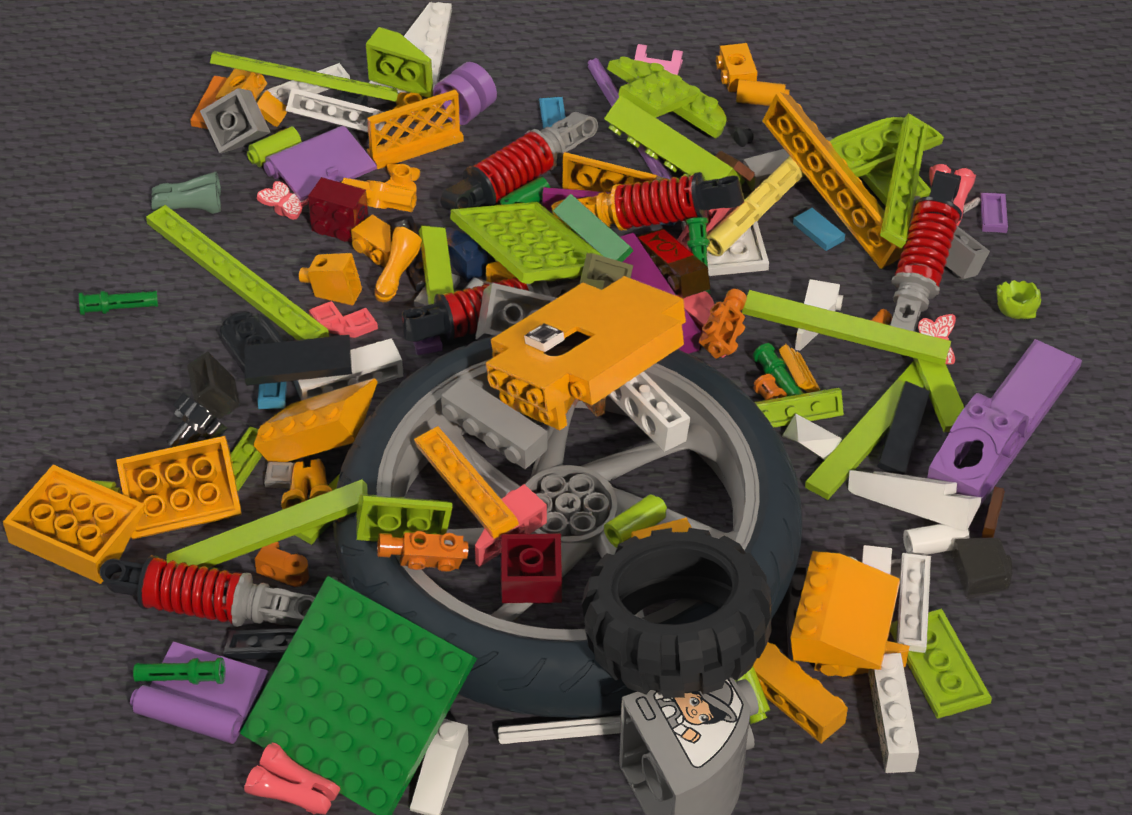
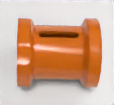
(769, 389)

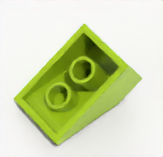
(398, 63)

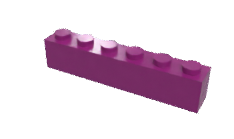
(646, 272)

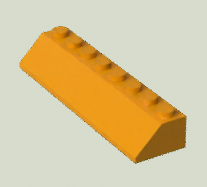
(830, 176)

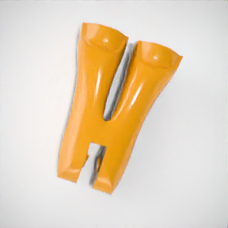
(404, 249)
(304, 480)

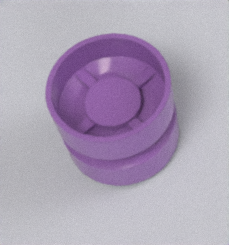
(474, 89)

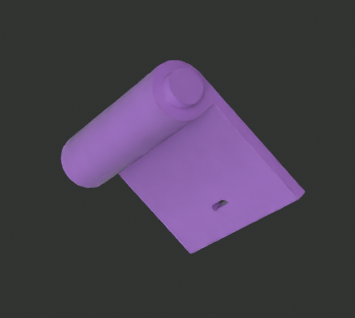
(328, 156)
(206, 707)

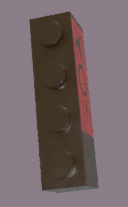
(676, 263)

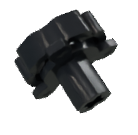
(195, 422)

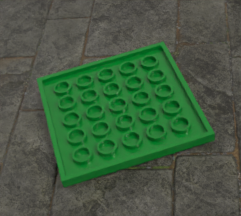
(359, 696)

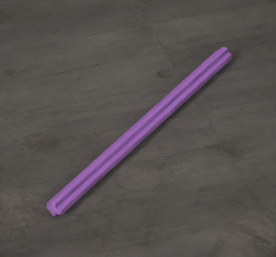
(611, 93)

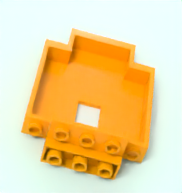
(628, 331)

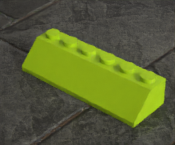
(665, 142)

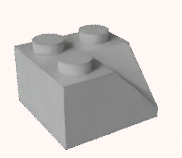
(235, 120)

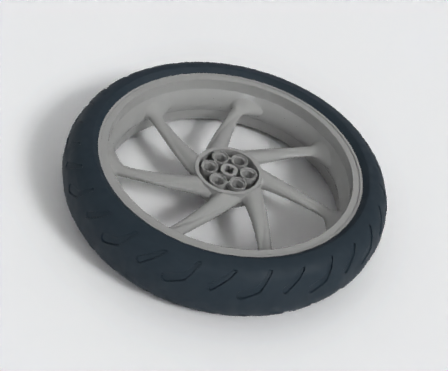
(539, 667)

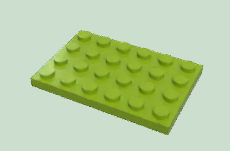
(526, 240)

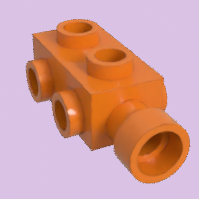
(724, 325)
(431, 553)

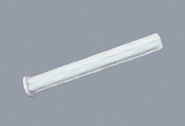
(559, 729)

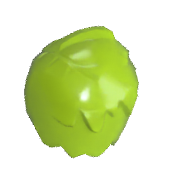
(1018, 299)

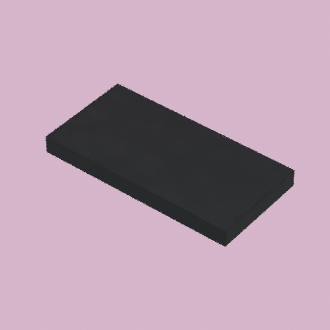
(298, 360)

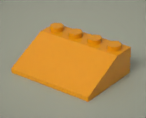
(316, 423)
(181, 486)
(73, 522)
(844, 613)

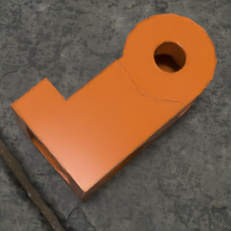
(282, 565)

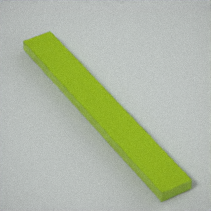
(304, 76)
(904, 181)
(847, 327)
(861, 439)
(272, 527)

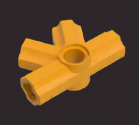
(386, 195)

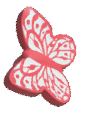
(283, 201)
(940, 328)

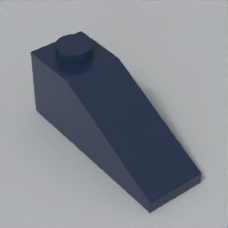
(466, 255)

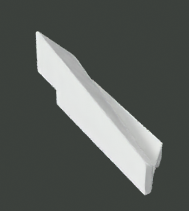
(918, 496)

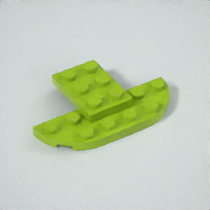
(662, 92)
(873, 150)

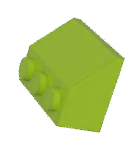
(400, 516)

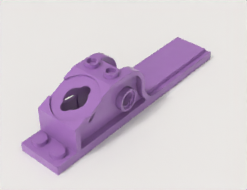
(1004, 420)

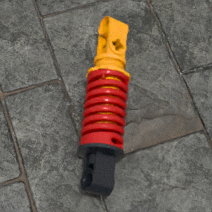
(663, 200)

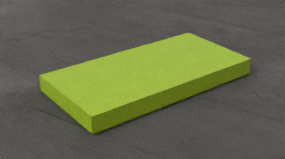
(945, 670)

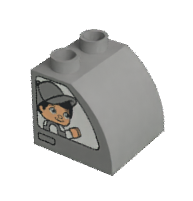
(687, 750)

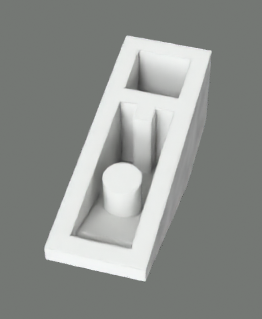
(820, 295)
(440, 768)

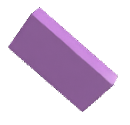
(994, 212)

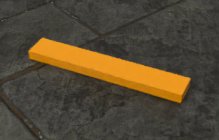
(466, 482)

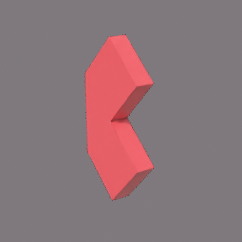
(352, 324)

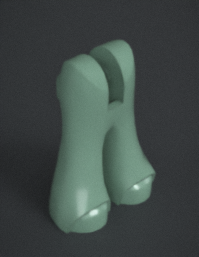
(196, 193)

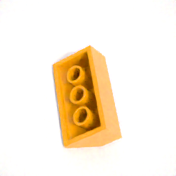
(598, 176)

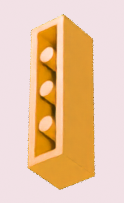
(799, 694)

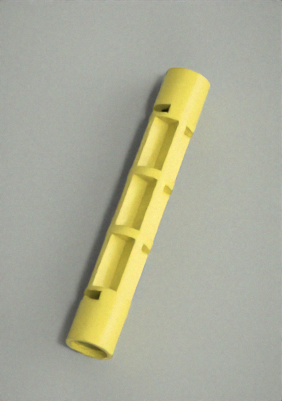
(754, 206)

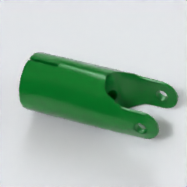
(527, 193)

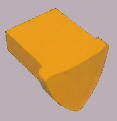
(271, 108)

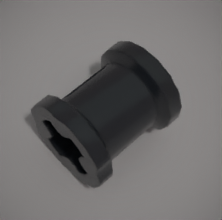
(355, 99)

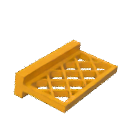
(417, 142)

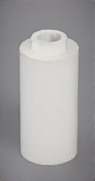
(932, 539)

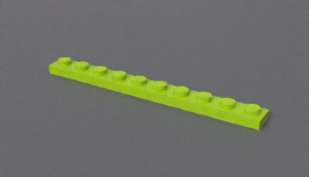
(235, 275)

